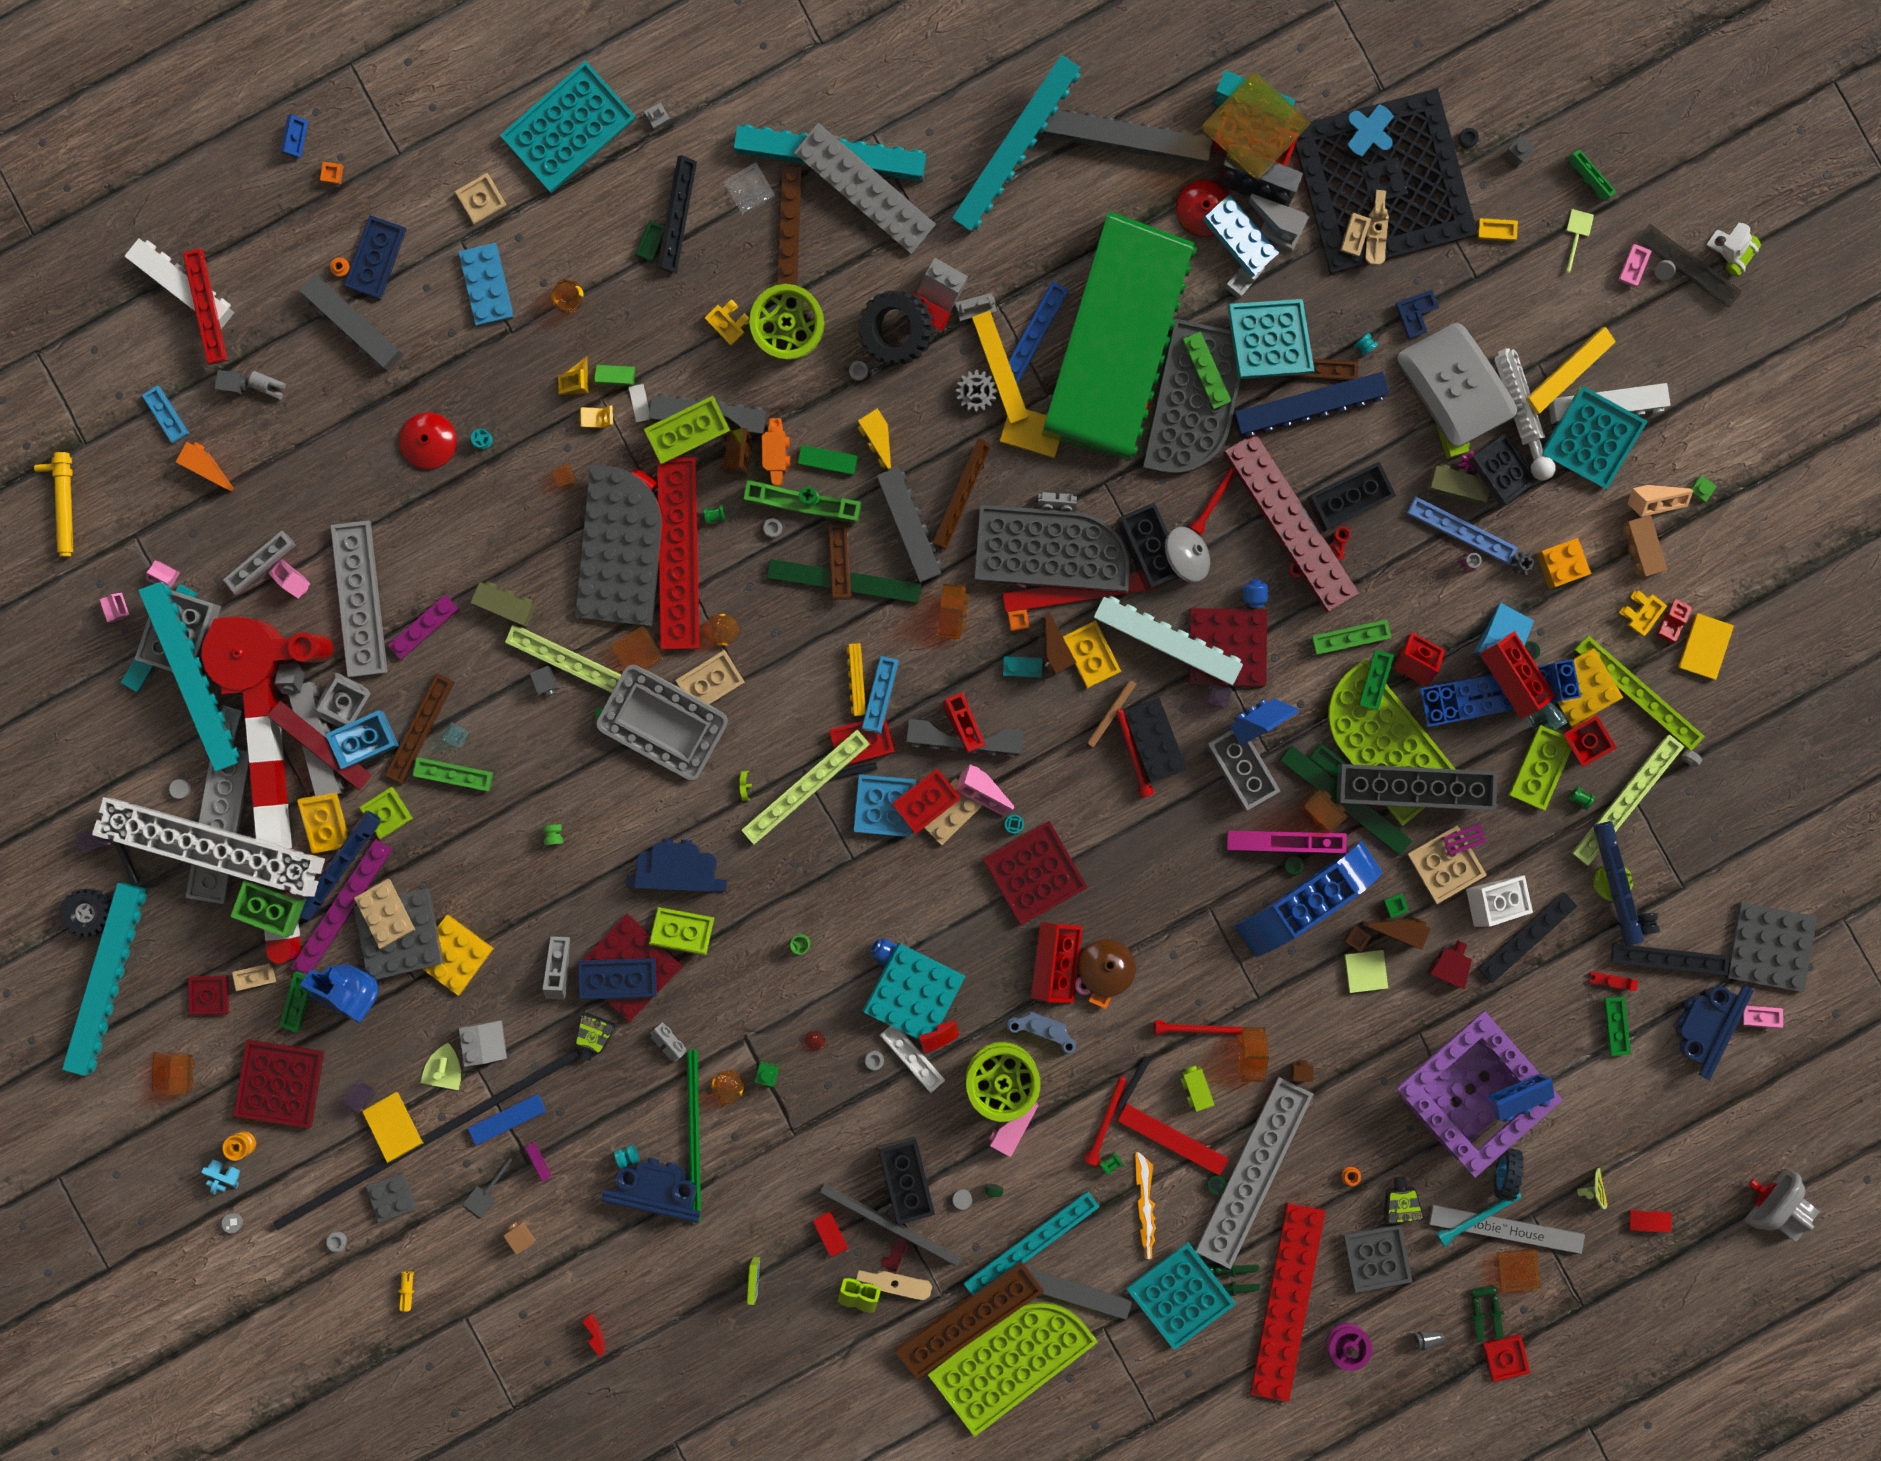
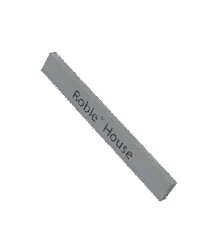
(1509, 1229)

